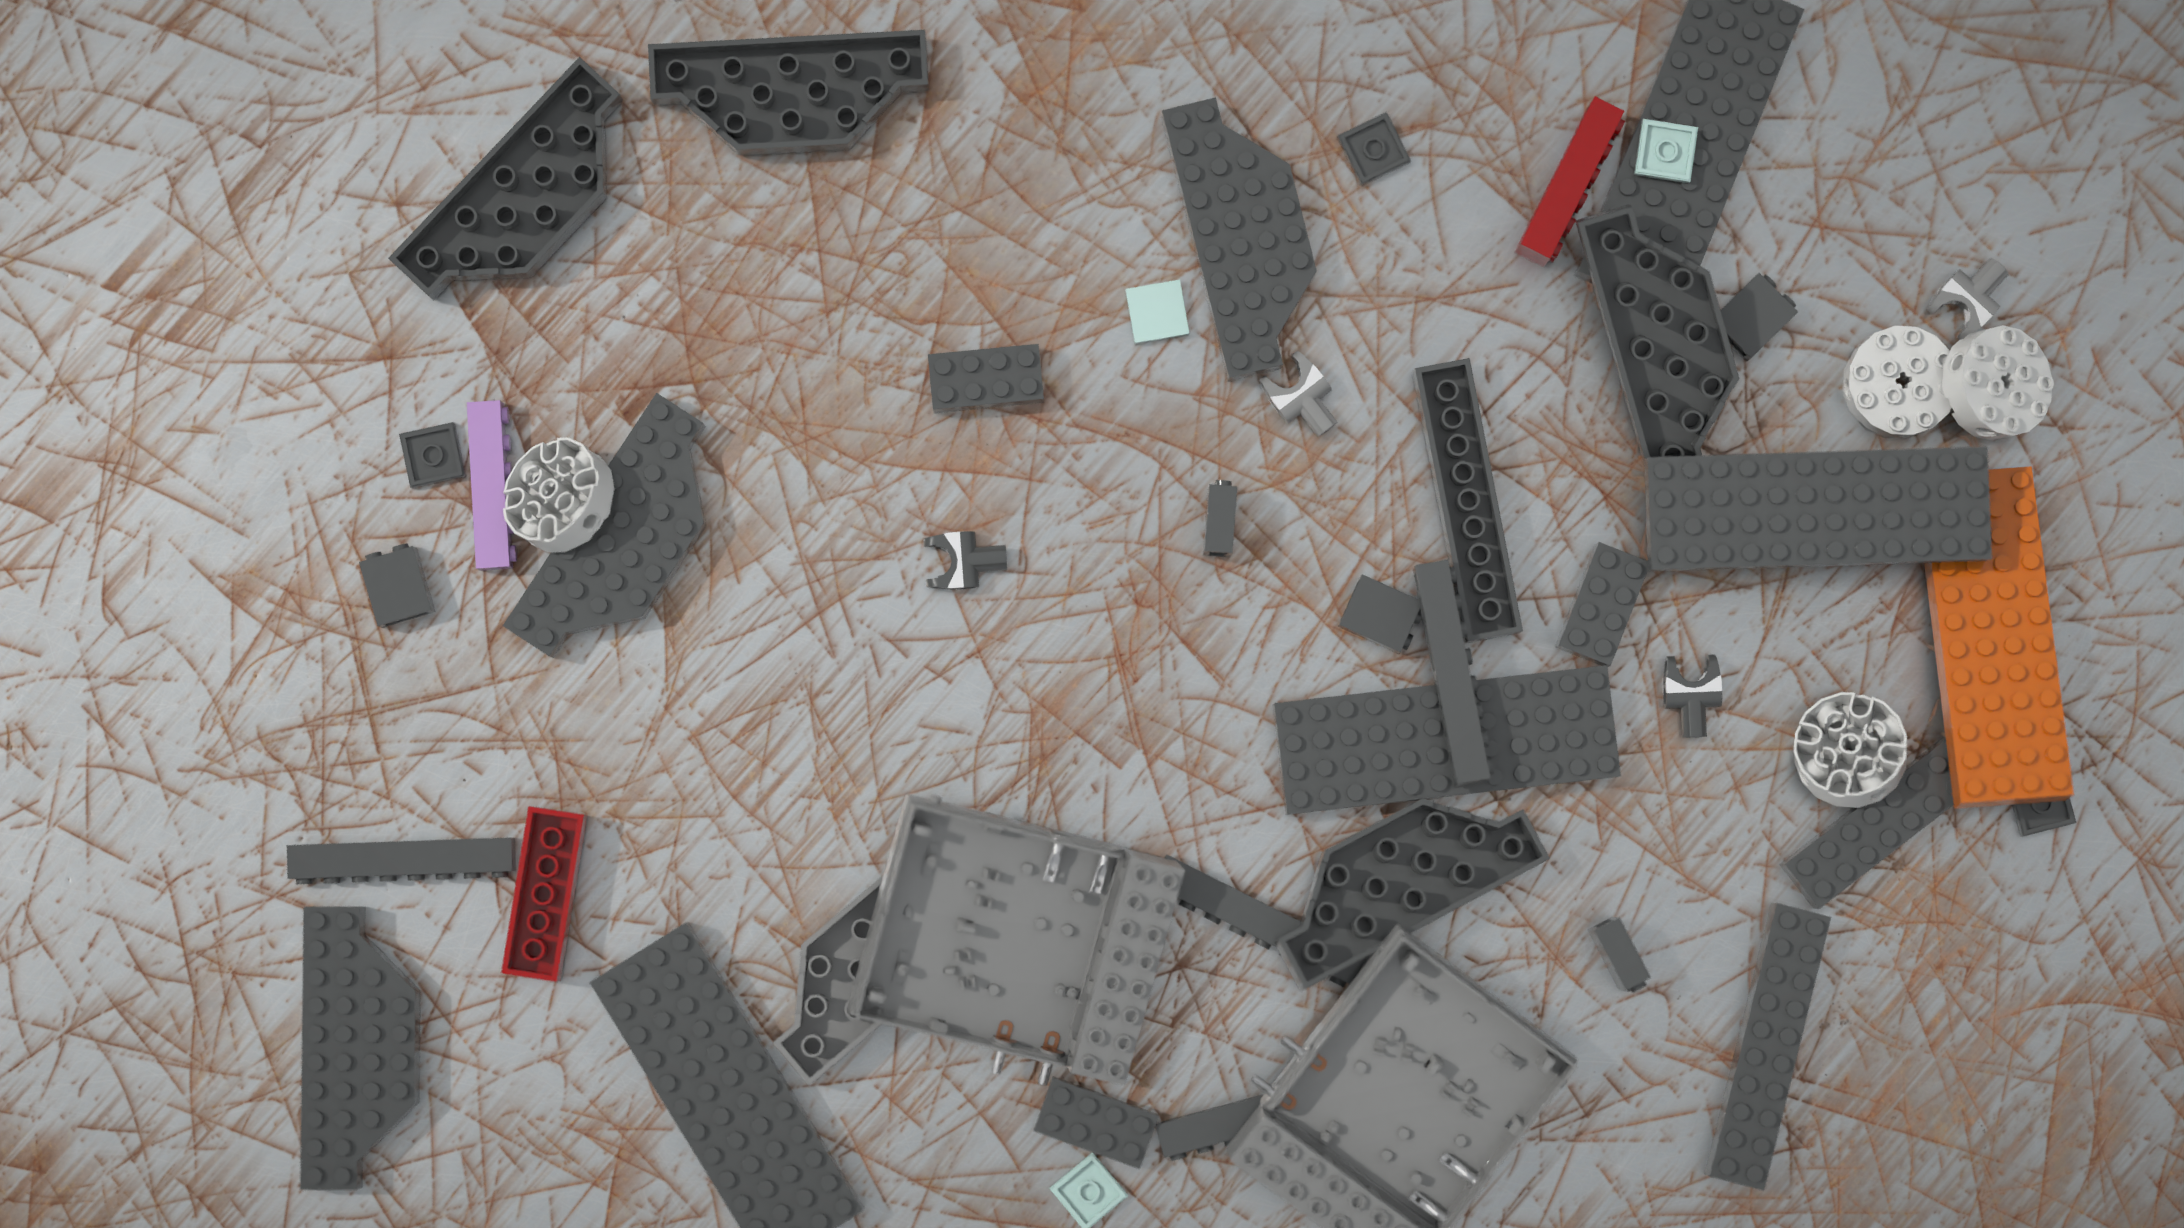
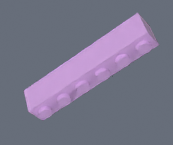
(488, 477)

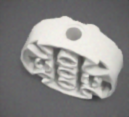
(1997, 383)
(1872, 386)
(558, 495)
(1875, 743)

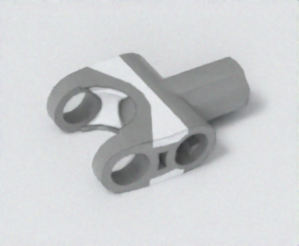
(1971, 295)
(1303, 397)

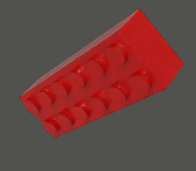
(1571, 178)
(544, 894)

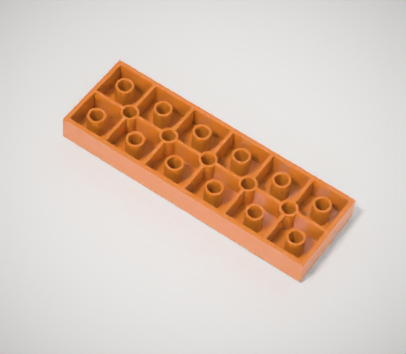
(2000, 661)

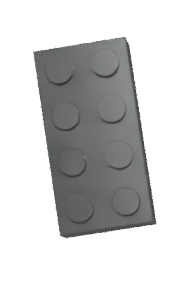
(985, 378)
(1602, 604)
(1096, 1122)

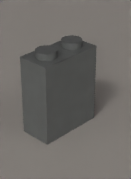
(1756, 315)
(1220, 519)
(396, 585)
(1381, 614)
(1619, 954)

